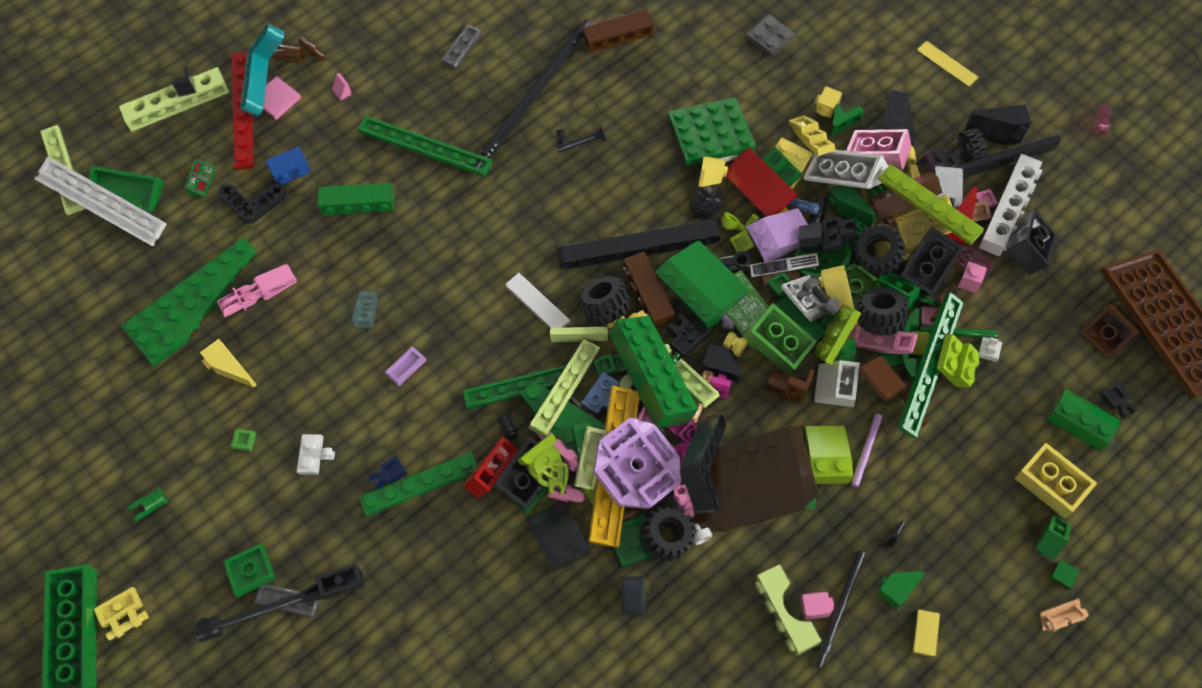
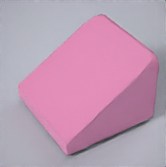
(341, 87)

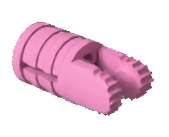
(571, 494)

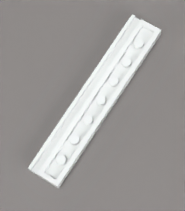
(100, 201)

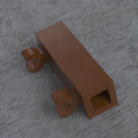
(889, 202)

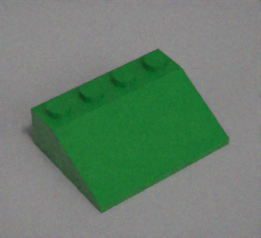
(702, 283)

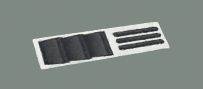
(784, 265)

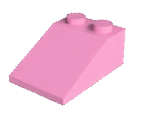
(891, 144)

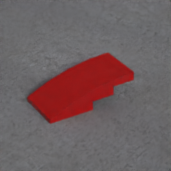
(760, 183)

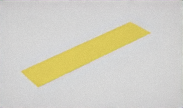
(947, 63)

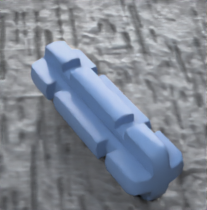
(804, 206)

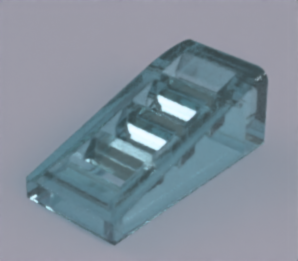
(369, 320)

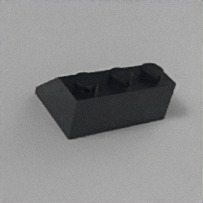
(516, 482)

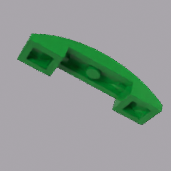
(909, 365)

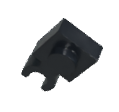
(1117, 397)

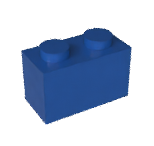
(288, 166)

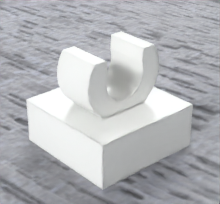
(990, 349)

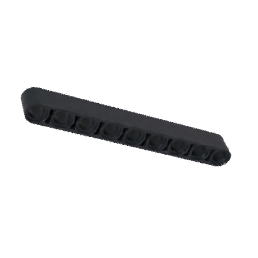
(628, 245)

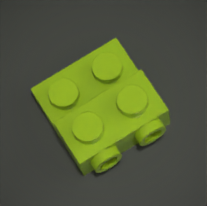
(958, 361)

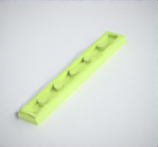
(57, 151)
(564, 388)

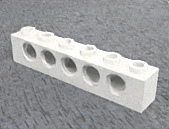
(1021, 180)

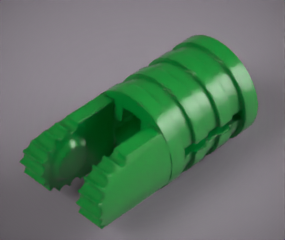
(149, 502)

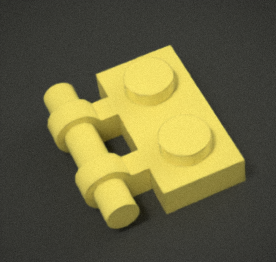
(118, 608)

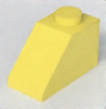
(712, 171)

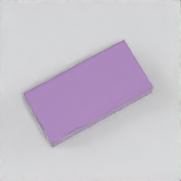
(405, 366)

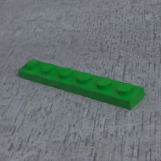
(418, 484)

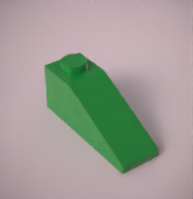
(850, 204)

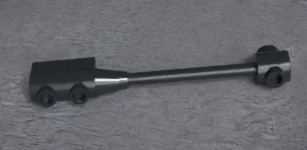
(326, 587)

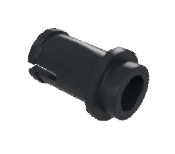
(509, 429)

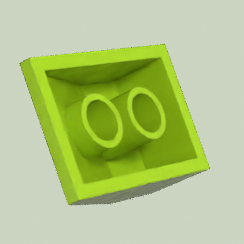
(829, 454)

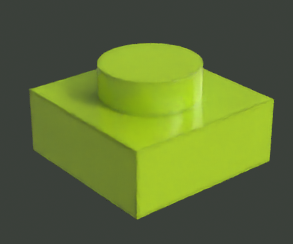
(742, 241)

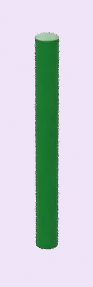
(965, 332)

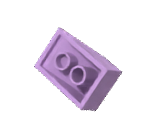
(777, 234)

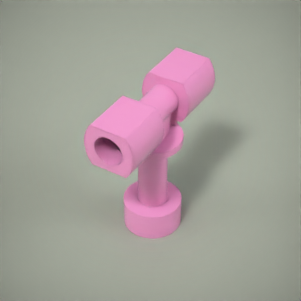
(683, 499)

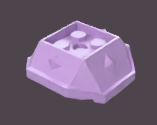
(654, 455)

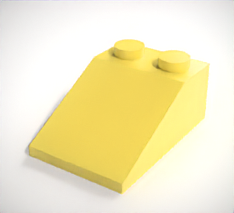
(796, 155)

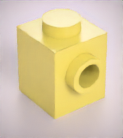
(827, 102)

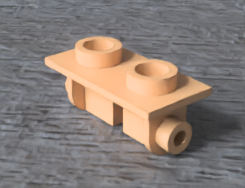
(1060, 615)

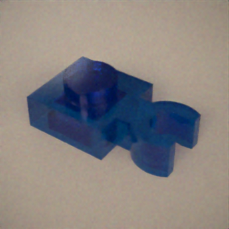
(390, 470)

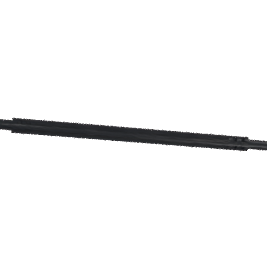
(532, 94)

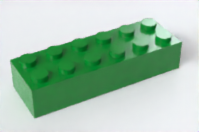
(653, 371)
(70, 628)

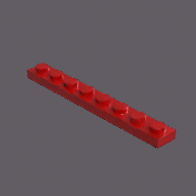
(241, 120)

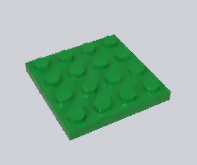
(711, 130)

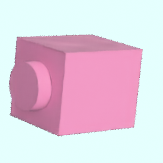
(972, 277)
(816, 605)

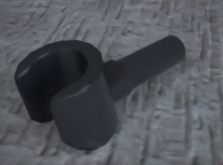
(896, 533)

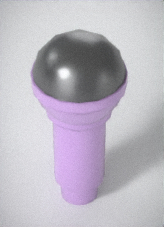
(728, 324)

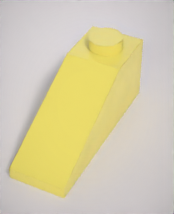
(837, 285)
(224, 363)

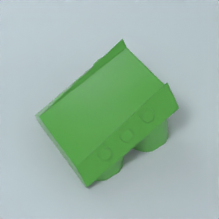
(859, 282)

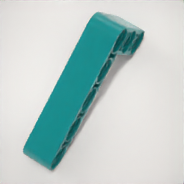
(257, 67)

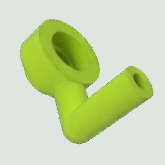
(731, 222)

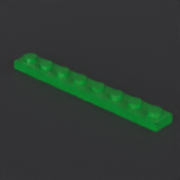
(424, 146)
(927, 371)

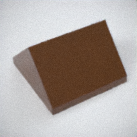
(883, 379)

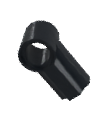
(732, 262)

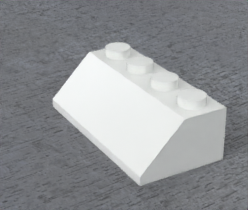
(846, 169)

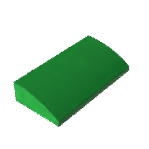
(133, 187)

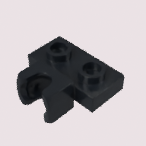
(836, 232)
(687, 335)

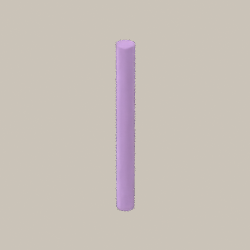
(866, 450)

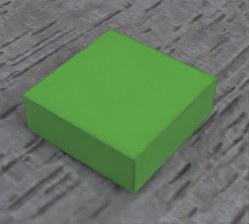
(243, 440)

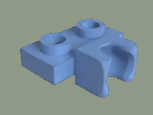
(599, 394)

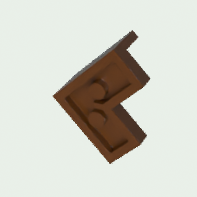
(788, 386)

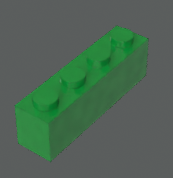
(356, 199)

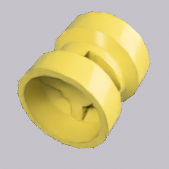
(735, 344)

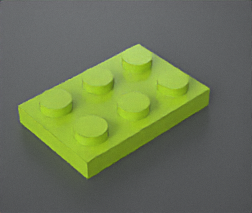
(837, 334)

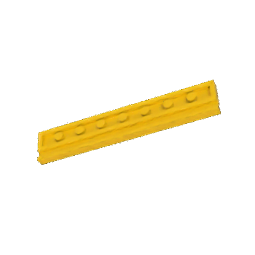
(606, 514)

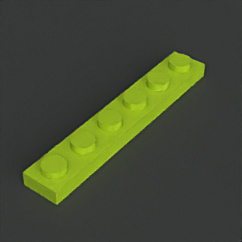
(930, 204)

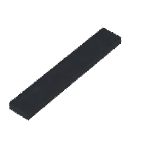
(1010, 156)

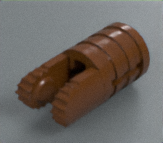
(289, 53)

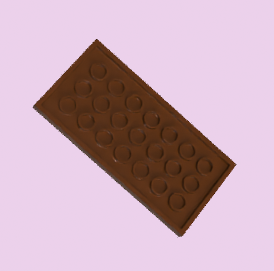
(1163, 312)

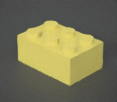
(1055, 481)

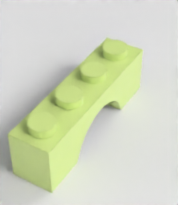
(800, 635)

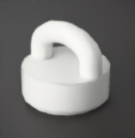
(701, 535)

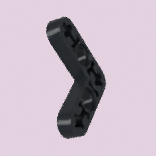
(253, 206)

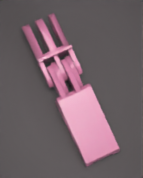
(264, 286)

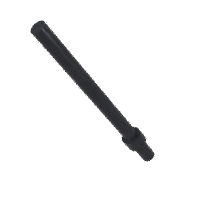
(825, 646)

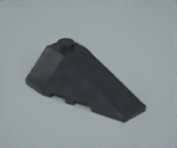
(898, 114)

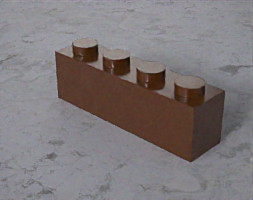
(618, 30)
(648, 289)

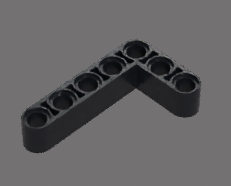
(698, 462)

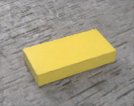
(926, 633)

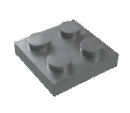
(770, 35)

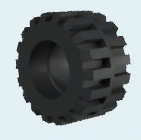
(872, 236)
(604, 300)
(882, 311)
(656, 544)

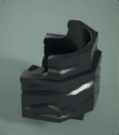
(706, 200)

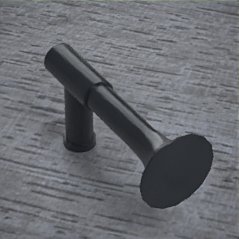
(565, 145)

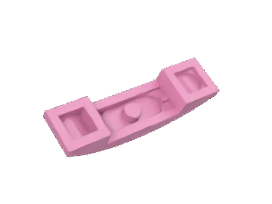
(893, 344)

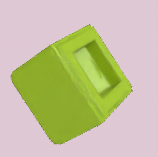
(921, 342)

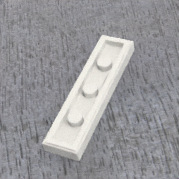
(537, 302)

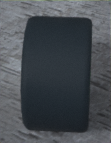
(633, 595)

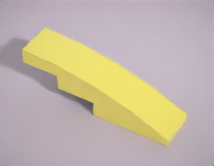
(811, 135)

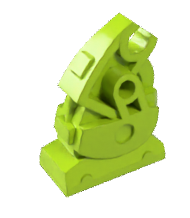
(546, 462)

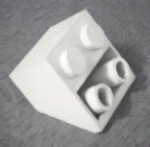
(806, 304)
(837, 383)

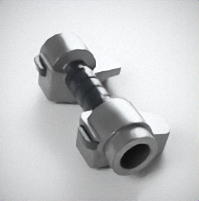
(827, 306)

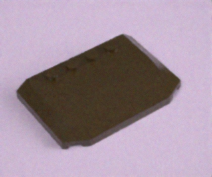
(760, 480)

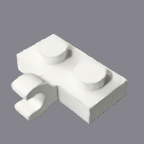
(311, 454)

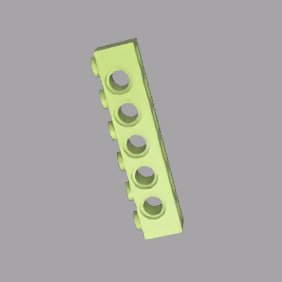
(167, 102)

